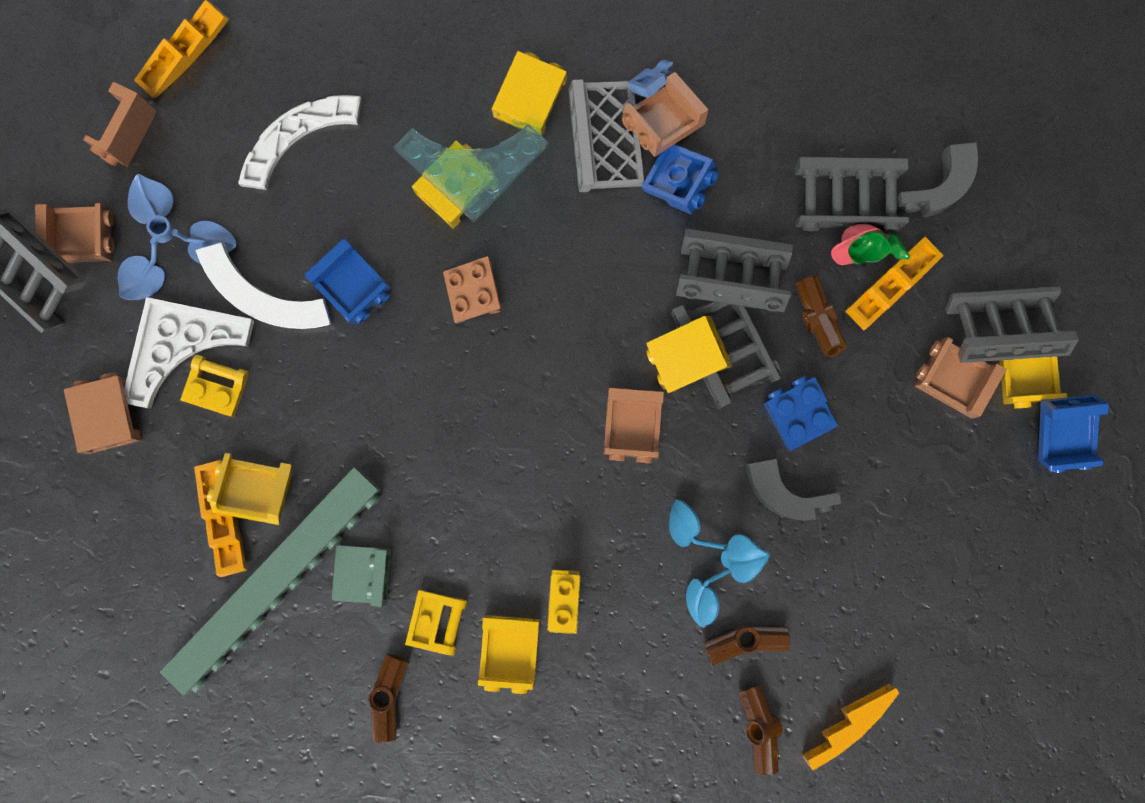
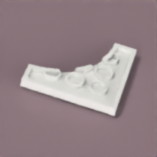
(170, 336)

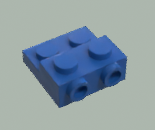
(681, 178)
(800, 413)

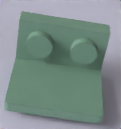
(361, 575)

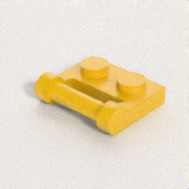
(210, 394)
(427, 618)

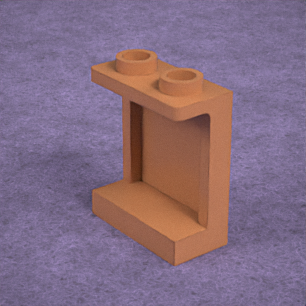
(665, 116)
(125, 128)
(77, 232)
(957, 384)
(100, 414)
(633, 424)

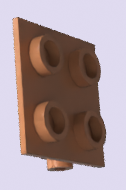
(472, 290)

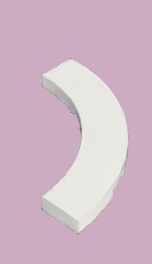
(292, 127)
(254, 301)

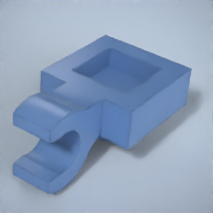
(651, 80)

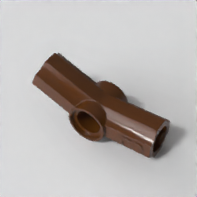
(820, 316)
(764, 639)
(384, 715)
(761, 730)

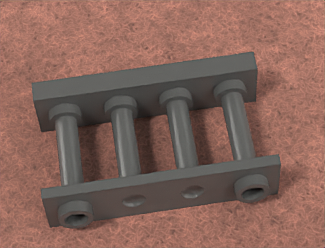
(864, 170)
(738, 250)
(46, 264)
(1005, 346)
(721, 391)

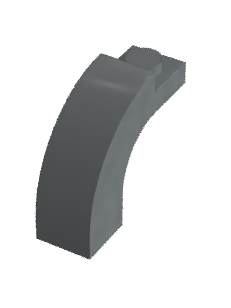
(959, 172)
(771, 492)

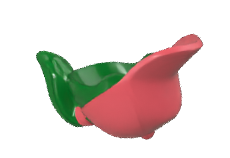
(867, 244)

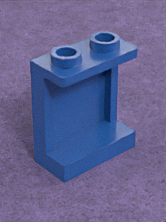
(349, 283)
(1070, 432)

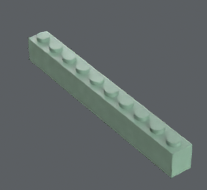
(271, 581)

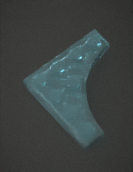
(472, 176)

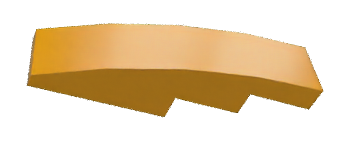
(183, 48)
(894, 283)
(222, 529)
(858, 720)

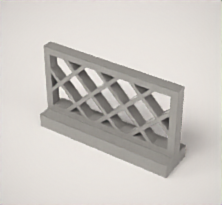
(583, 140)

